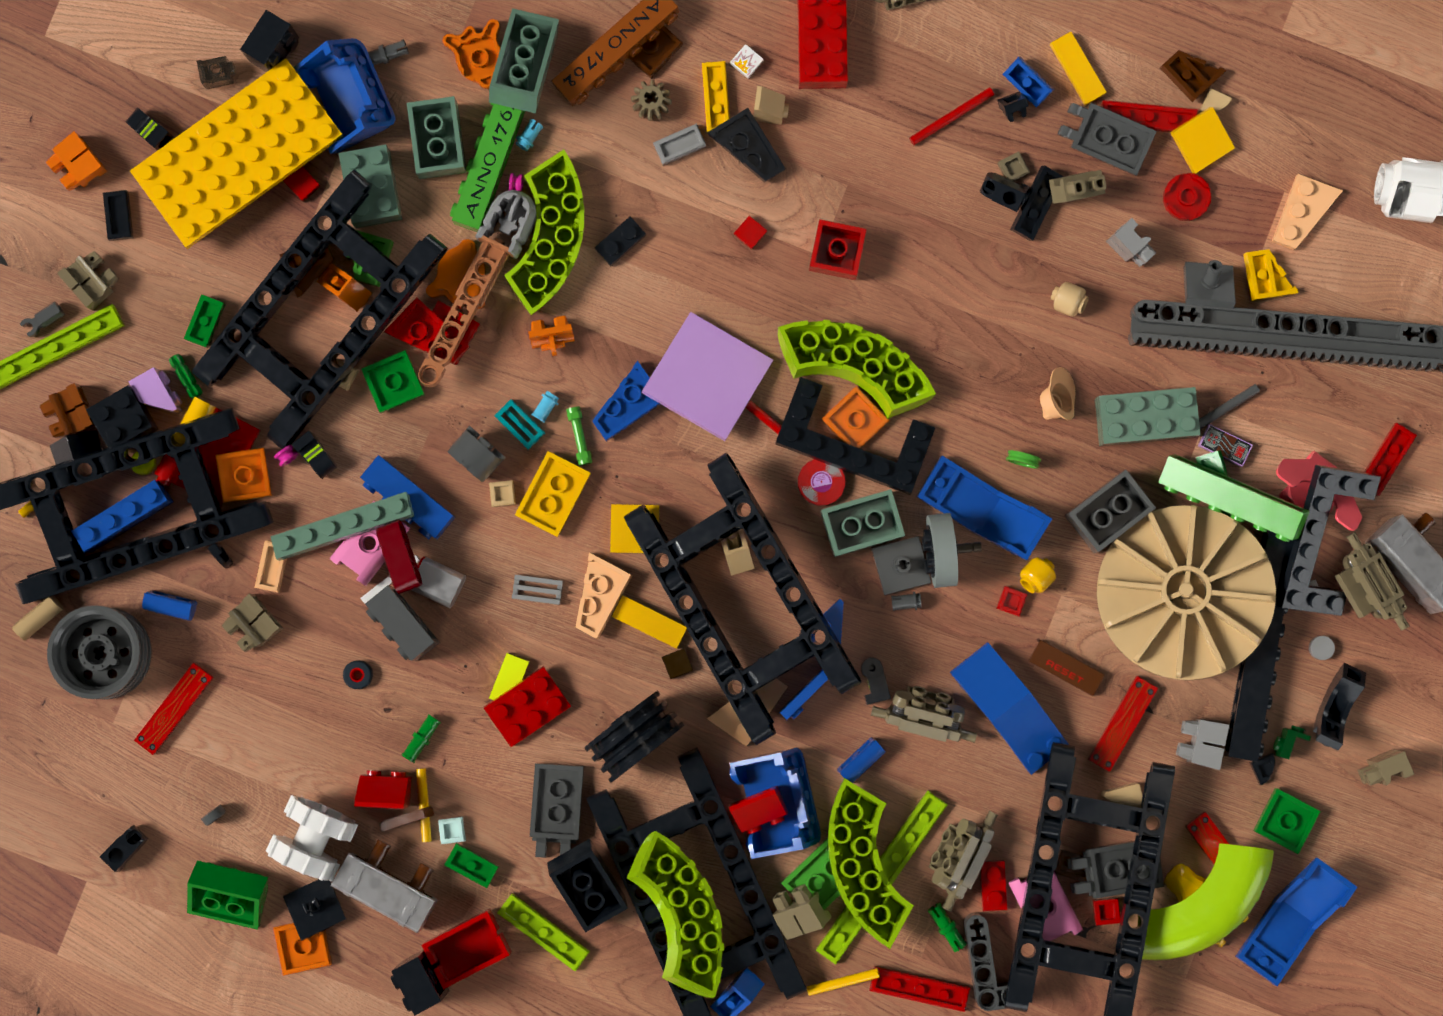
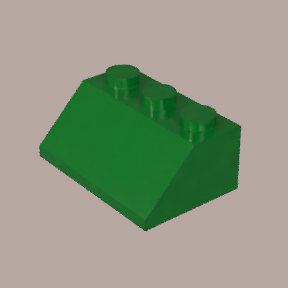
(226, 894)

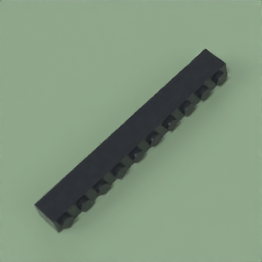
(1257, 670)

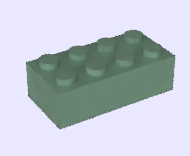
(523, 60)
(1147, 416)

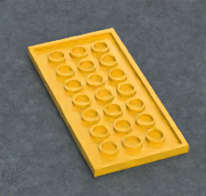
(236, 153)

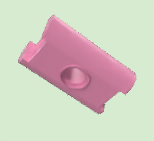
(358, 558)
(1060, 918)

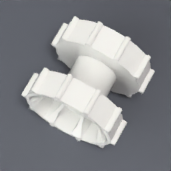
(306, 850)

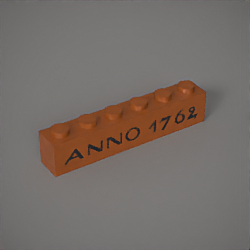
(614, 48)

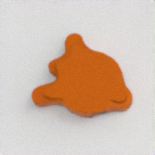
(476, 52)
(452, 271)

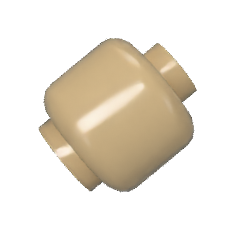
(1069, 299)

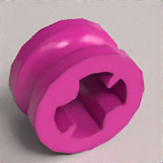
(516, 182)
(286, 455)

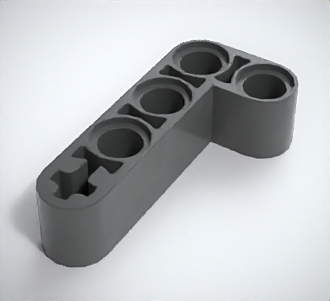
(983, 961)

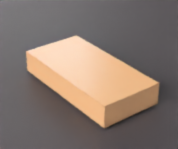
(270, 570)

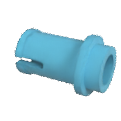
(528, 136)
(545, 406)

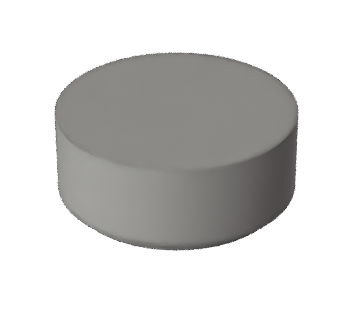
(1321, 648)

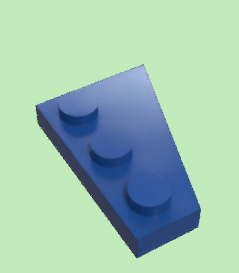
(625, 405)

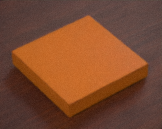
(855, 419)
(243, 475)
(300, 955)

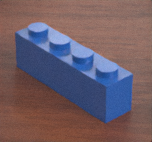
(389, 482)
(122, 516)

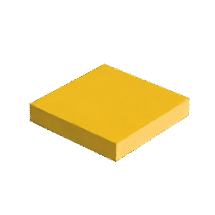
(1202, 140)
(621, 536)

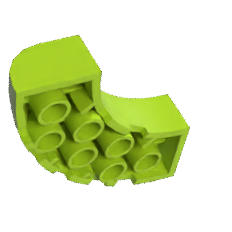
(556, 233)
(857, 357)
(858, 866)
(1213, 908)
(687, 913)

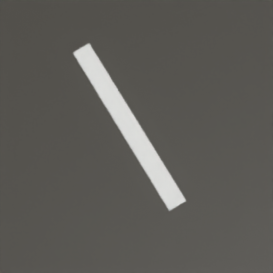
(379, 587)

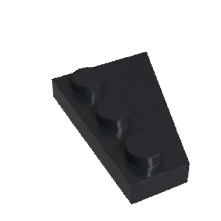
(748, 144)

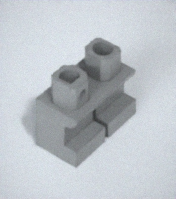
(1130, 244)
(1202, 732)

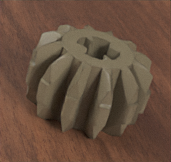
(648, 92)

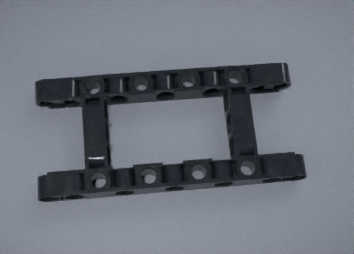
(281, 283)
(144, 551)
(700, 620)
(676, 822)
(1137, 895)

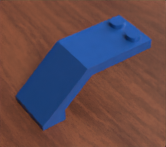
(984, 508)
(1008, 706)
(793, 708)
(1293, 920)

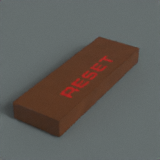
(1066, 668)

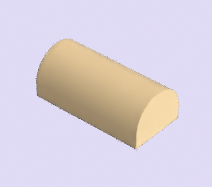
(37, 617)

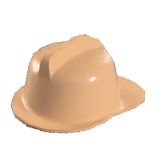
(1059, 396)

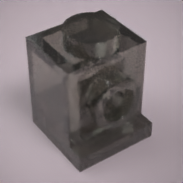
(222, 78)

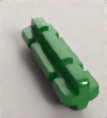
(185, 376)

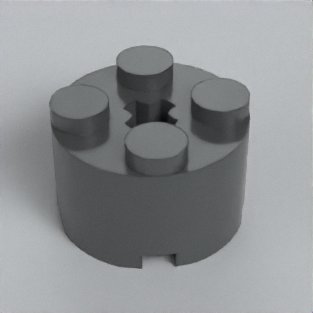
(476, 454)

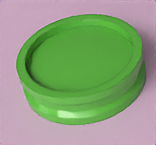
(1023, 459)

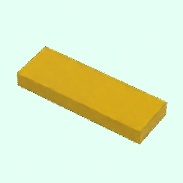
(1078, 68)
(715, 93)
(649, 622)

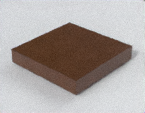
(657, 52)

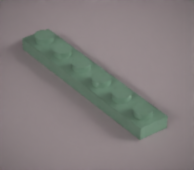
(342, 526)

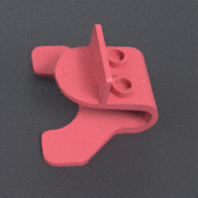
(1298, 476)

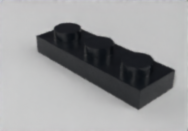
(1035, 205)

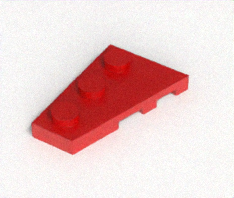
(419, 328)

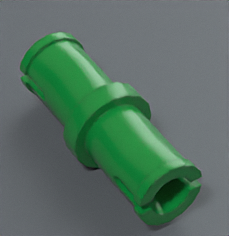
(421, 738)
(947, 927)

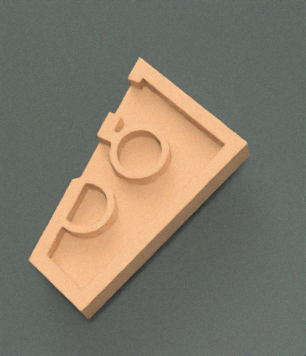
(1303, 209)
(600, 595)
(728, 720)

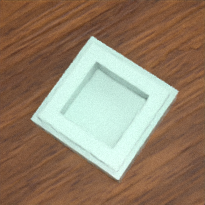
(452, 830)

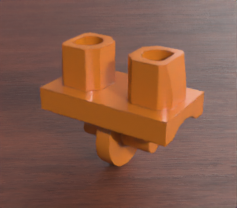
(552, 337)

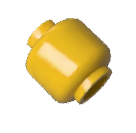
(1037, 575)

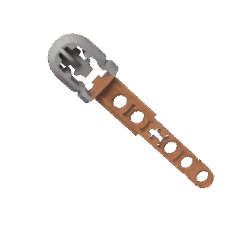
(492, 252)

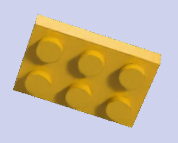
(552, 494)

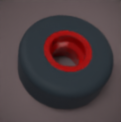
(351, 668)

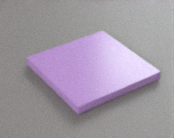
(707, 376)

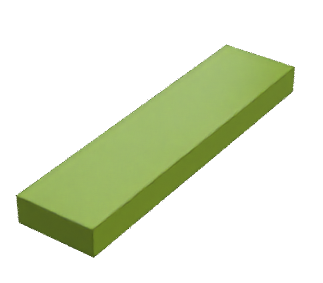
(543, 932)

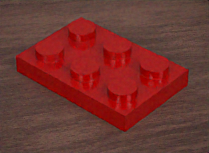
(527, 706)

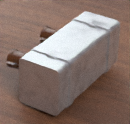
(1412, 558)
(385, 892)

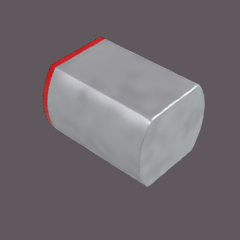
(439, 582)

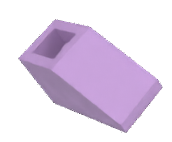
(154, 391)

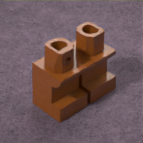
(71, 411)

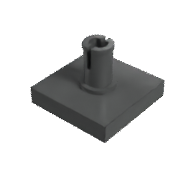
(1209, 284)
(900, 565)

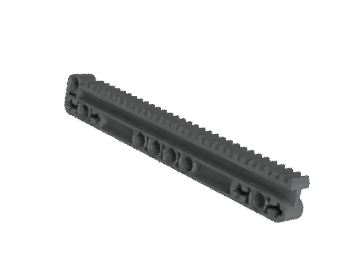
(1238, 331)

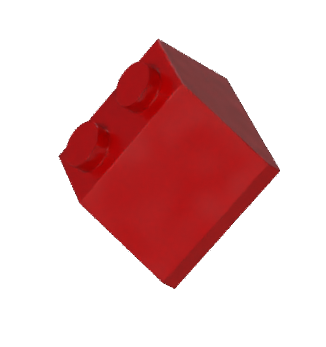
(383, 790)
(758, 810)

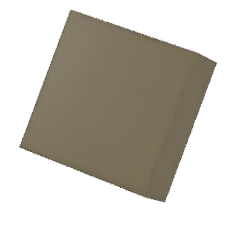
(1013, 167)

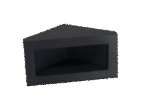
(75, 446)

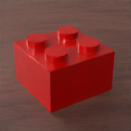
(837, 249)

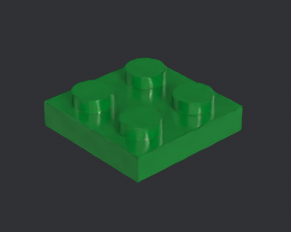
(393, 381)
(1286, 821)

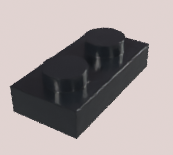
(620, 241)

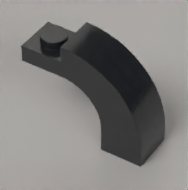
(1337, 704)

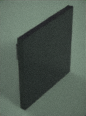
(314, 908)

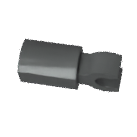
(43, 318)

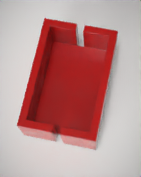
(466, 948)

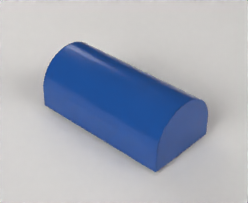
(1028, 81)
(169, 605)
(861, 760)

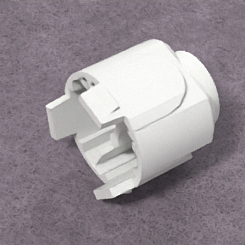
(1410, 189)

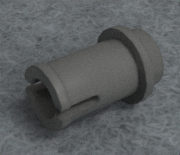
(906, 601)

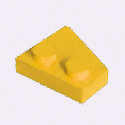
(1265, 276)

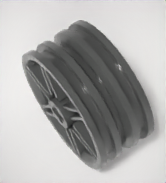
(70, 636)

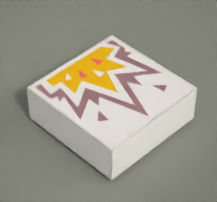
(746, 61)

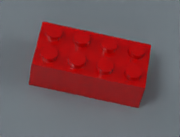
(822, 44)

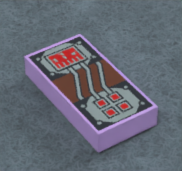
(1232, 448)

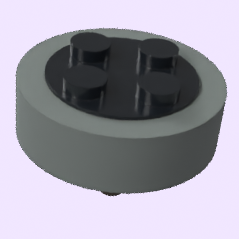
(943, 550)

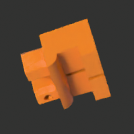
(78, 160)

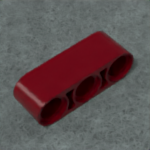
(399, 556)

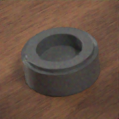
(213, 815)

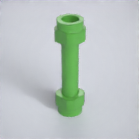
(574, 416)

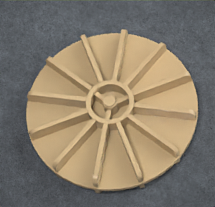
(1186, 593)

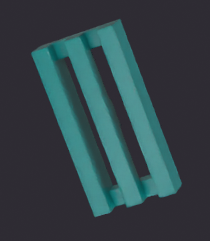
(534, 439)

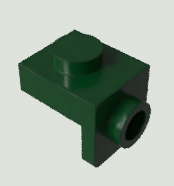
(1285, 742)

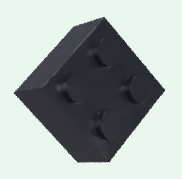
(269, 41)
(121, 417)

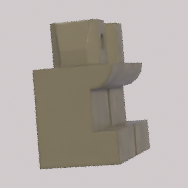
(1077, 186)
(86, 282)
(254, 622)
(1384, 766)
(801, 914)

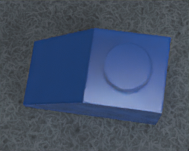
(738, 994)

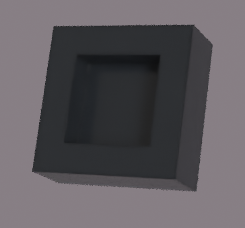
(1013, 103)

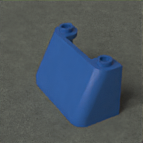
(348, 90)
(790, 774)

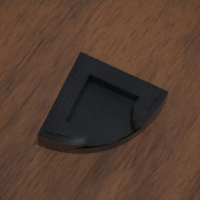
(220, 555)
(1263, 768)

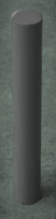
(1228, 406)

